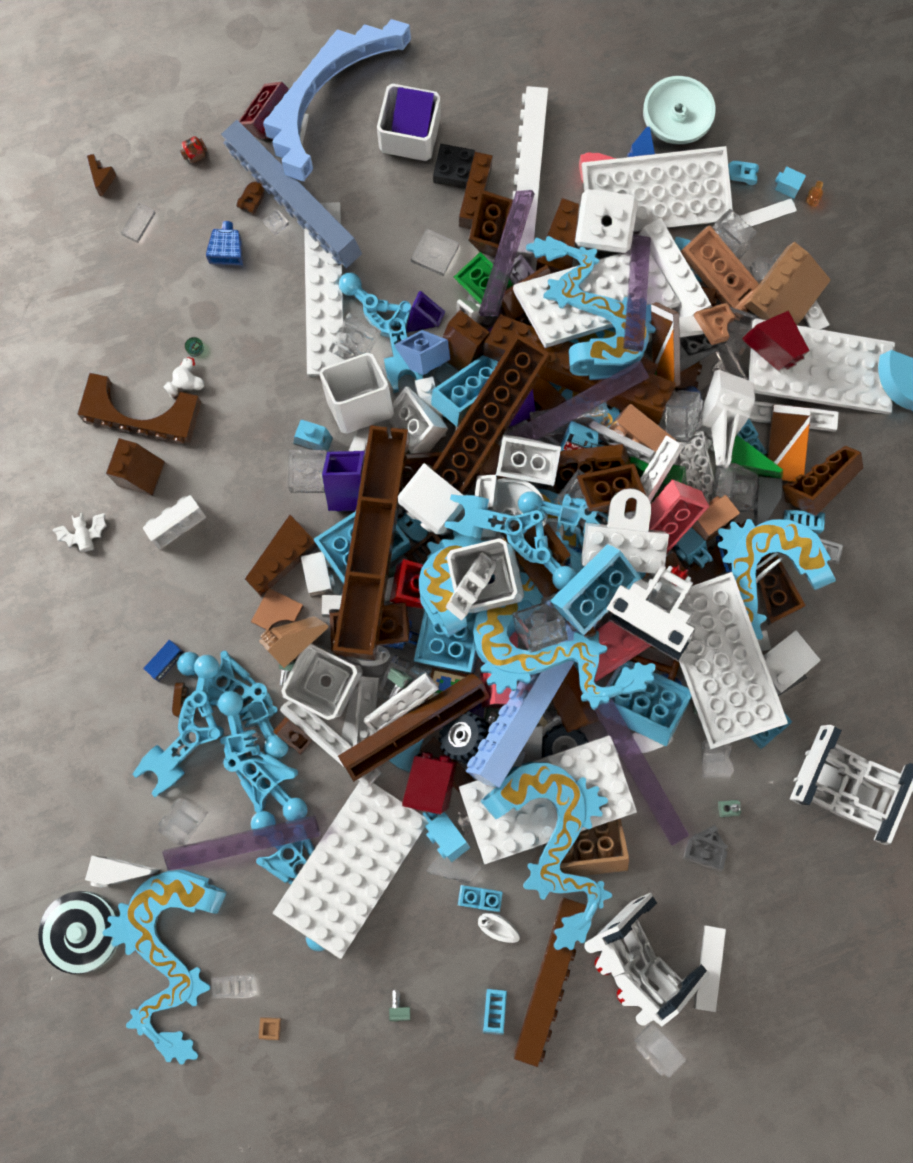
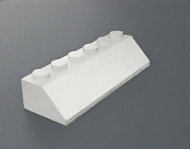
(675, 270)

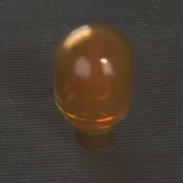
(815, 194)

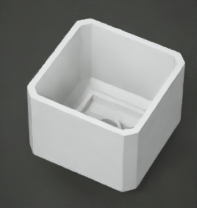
(404, 144)
(610, 239)
(357, 393)
(429, 501)
(507, 585)
(305, 684)

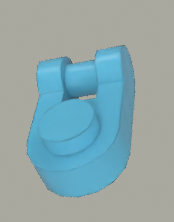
(737, 170)
(414, 531)

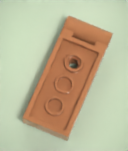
(717, 263)

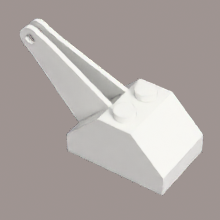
(726, 412)

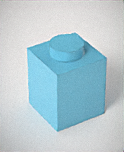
(789, 182)

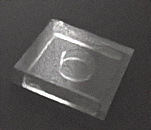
(435, 252)

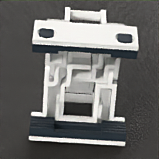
(657, 611)
(825, 787)
(638, 965)

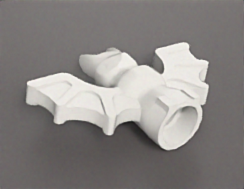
(82, 536)

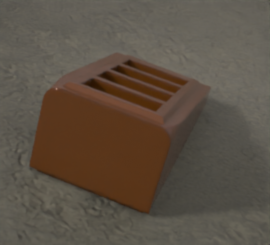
(421, 544)

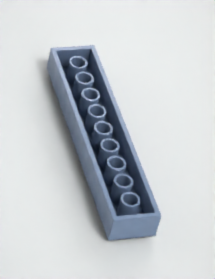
(291, 194)

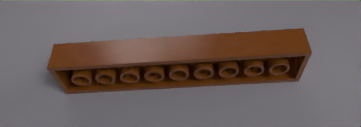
(647, 396)
(491, 413)

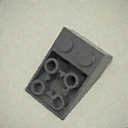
(694, 349)

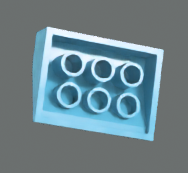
(336, 544)
(448, 653)
(653, 711)

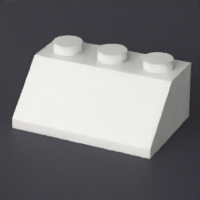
(174, 522)

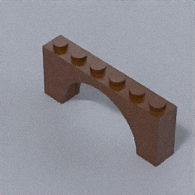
(174, 424)

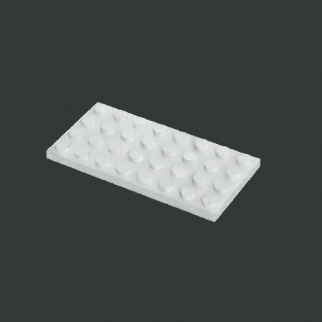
(672, 186)
(607, 279)
(835, 372)
(727, 666)
(538, 818)
(350, 868)

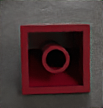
(778, 341)
(430, 783)

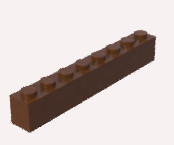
(413, 726)
(546, 992)

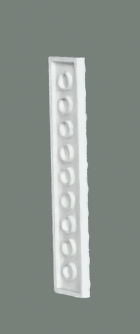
(323, 300)

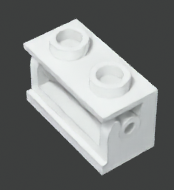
(317, 574)

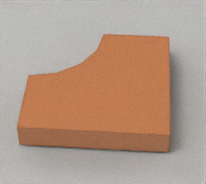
(715, 322)
(275, 609)

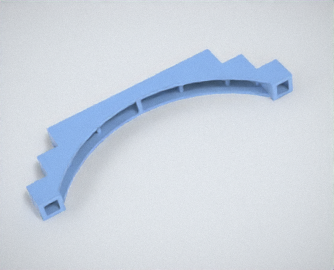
(338, 53)

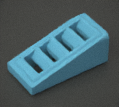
(804, 515)
(495, 1030)

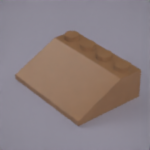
(789, 285)
(291, 639)
(597, 851)

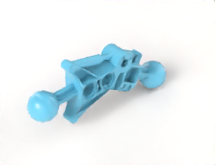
(567, 513)
(255, 711)
(267, 767)
(278, 865)

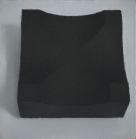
(453, 165)

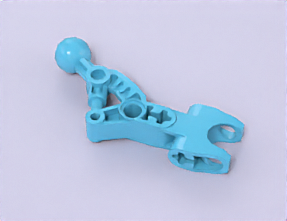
(395, 366)
(478, 517)
(166, 762)

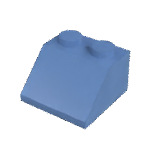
(423, 351)

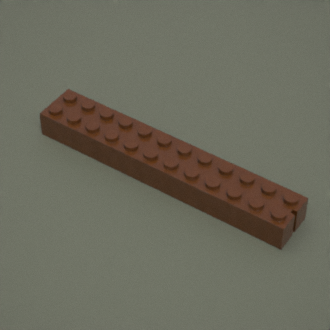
(371, 543)

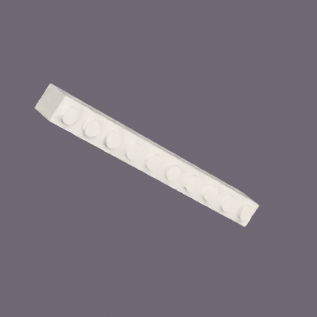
(530, 157)

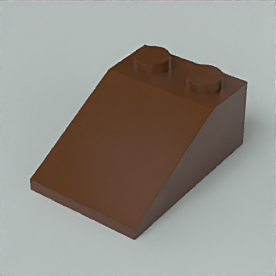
(601, 487)

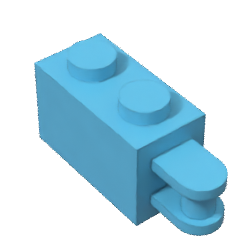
(692, 547)
(446, 835)

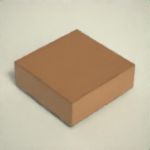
(269, 1028)

